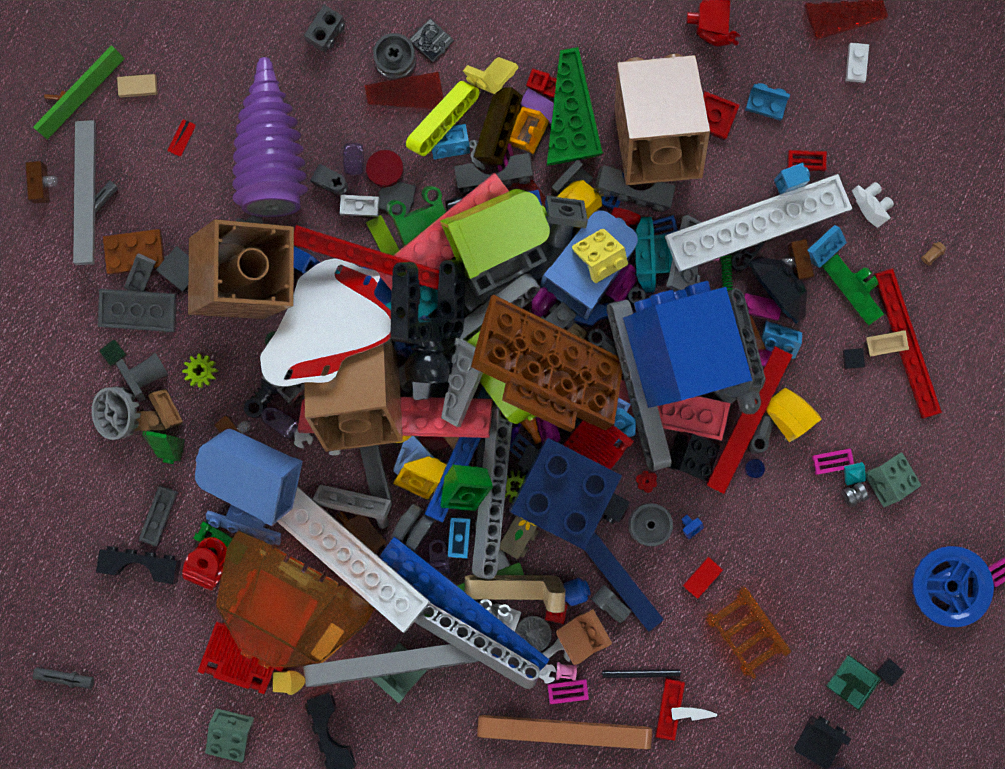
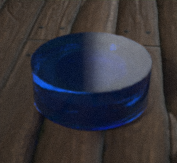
(754, 468)

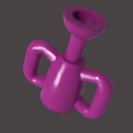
(543, 302)

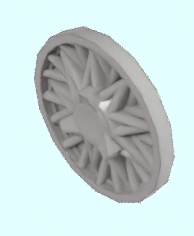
(535, 632)

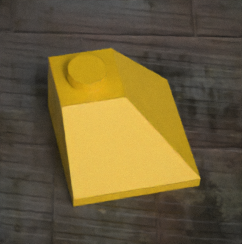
(421, 476)

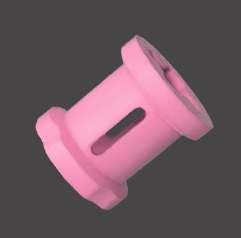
(566, 671)

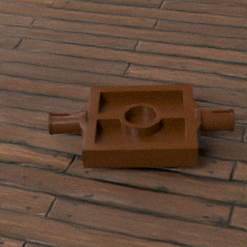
(363, 530)

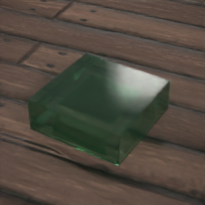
(112, 352)

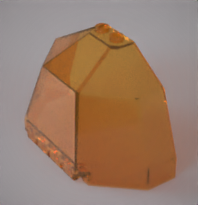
(280, 610)

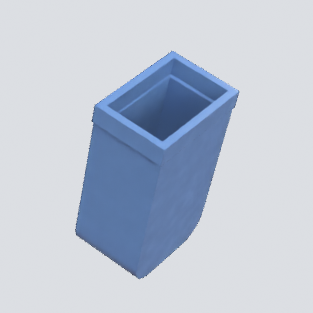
(570, 275)
(248, 475)

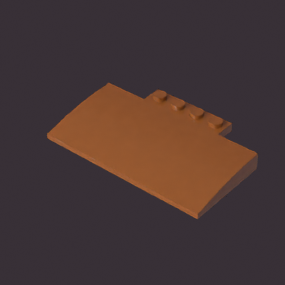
(547, 368)

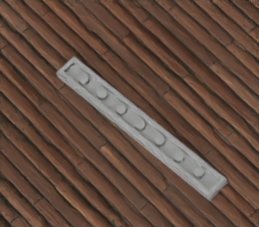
(84, 193)

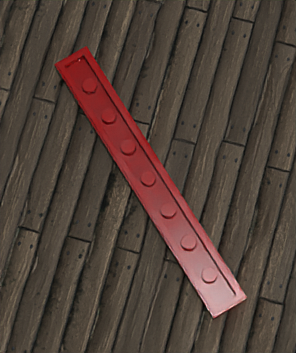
(359, 255)
(912, 358)
(748, 423)

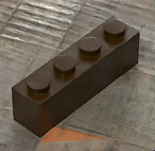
(498, 126)

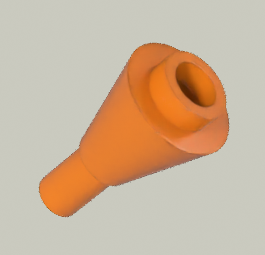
(531, 427)

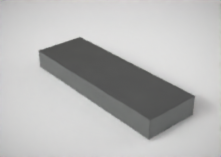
(158, 516)

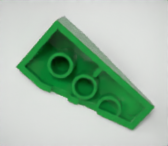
(165, 446)

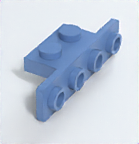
(244, 522)

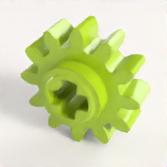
(203, 377)

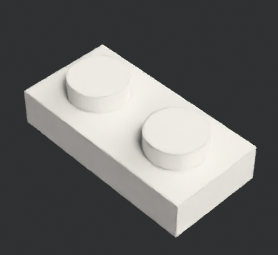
(857, 62)
(359, 205)

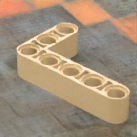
(519, 587)

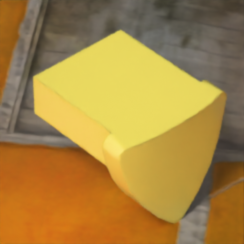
(287, 682)

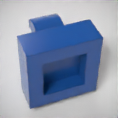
(691, 527)

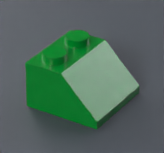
(465, 487)

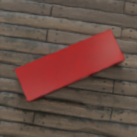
(671, 698)

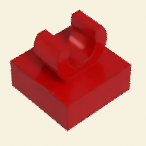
(556, 617)

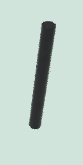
(641, 673)

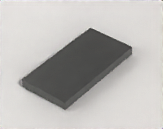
(137, 310)

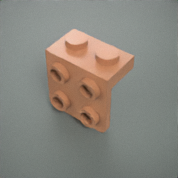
(583, 636)

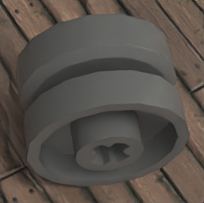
(387, 49)
(661, 521)
(411, 527)

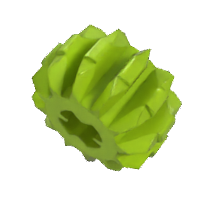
(508, 485)

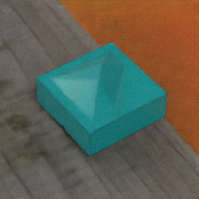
(854, 473)

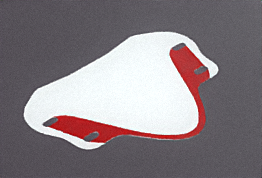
(327, 324)

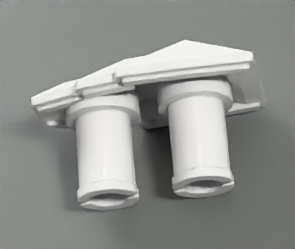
(871, 208)
(503, 612)

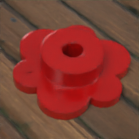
(651, 477)

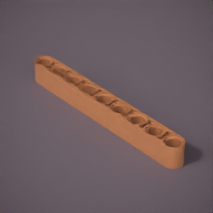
(564, 732)

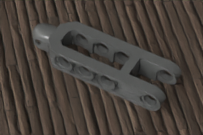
(748, 391)

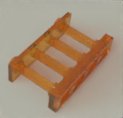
(755, 614)

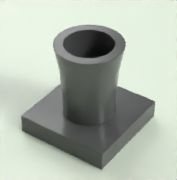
(563, 216)
(142, 374)

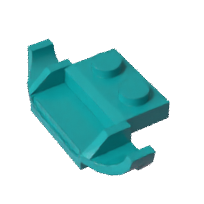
(651, 255)

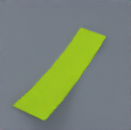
(382, 236)

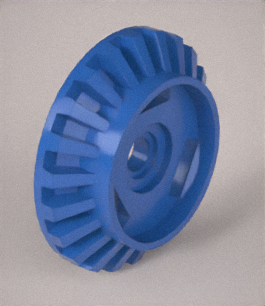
(961, 609)

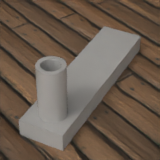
(354, 503)

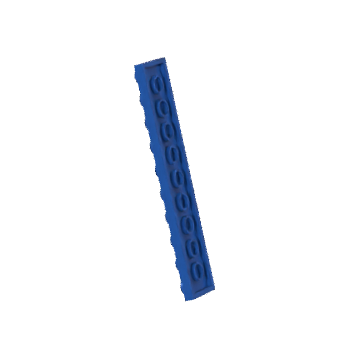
(456, 602)

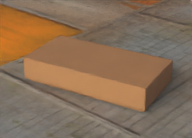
(165, 408)

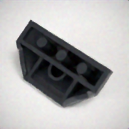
(782, 286)

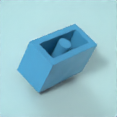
(792, 178)
(459, 537)

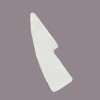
(694, 713)

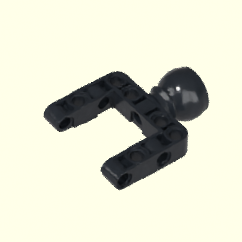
(427, 361)

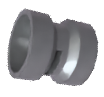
(855, 494)

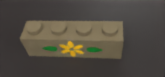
(517, 537)

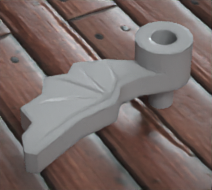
(473, 143)

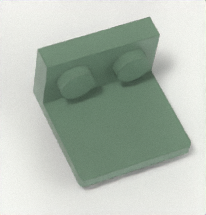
(893, 480)
(398, 684)
(228, 735)

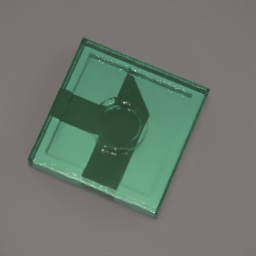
(853, 682)

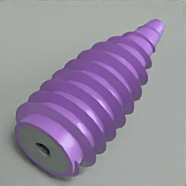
(267, 150)

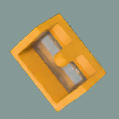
(528, 129)

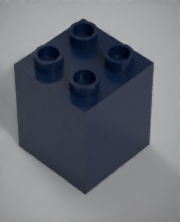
(565, 493)

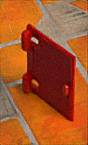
(598, 443)
(231, 664)

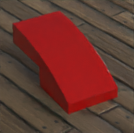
(542, 83)

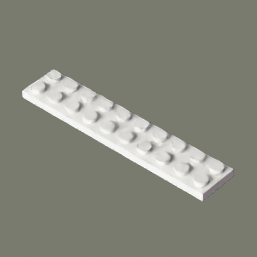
(758, 223)
(354, 562)

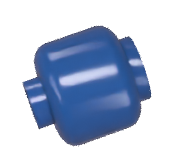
(576, 591)

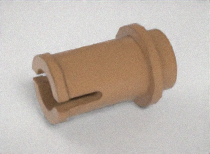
(936, 250)

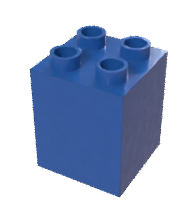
(686, 344)

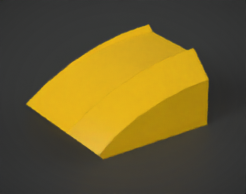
(583, 191)
(792, 414)

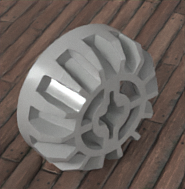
(113, 416)

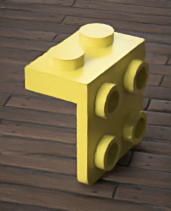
(493, 77)
(601, 254)

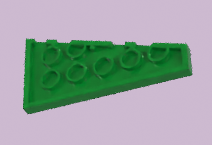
(573, 120)

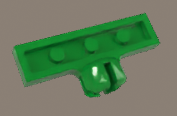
(855, 288)

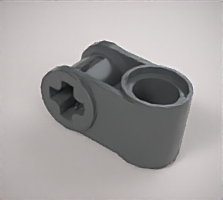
(326, 179)

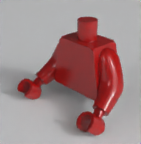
(713, 22)

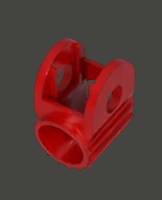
(203, 566)

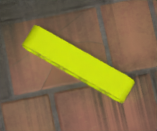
(442, 118)

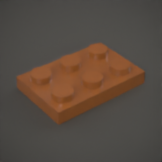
(122, 249)

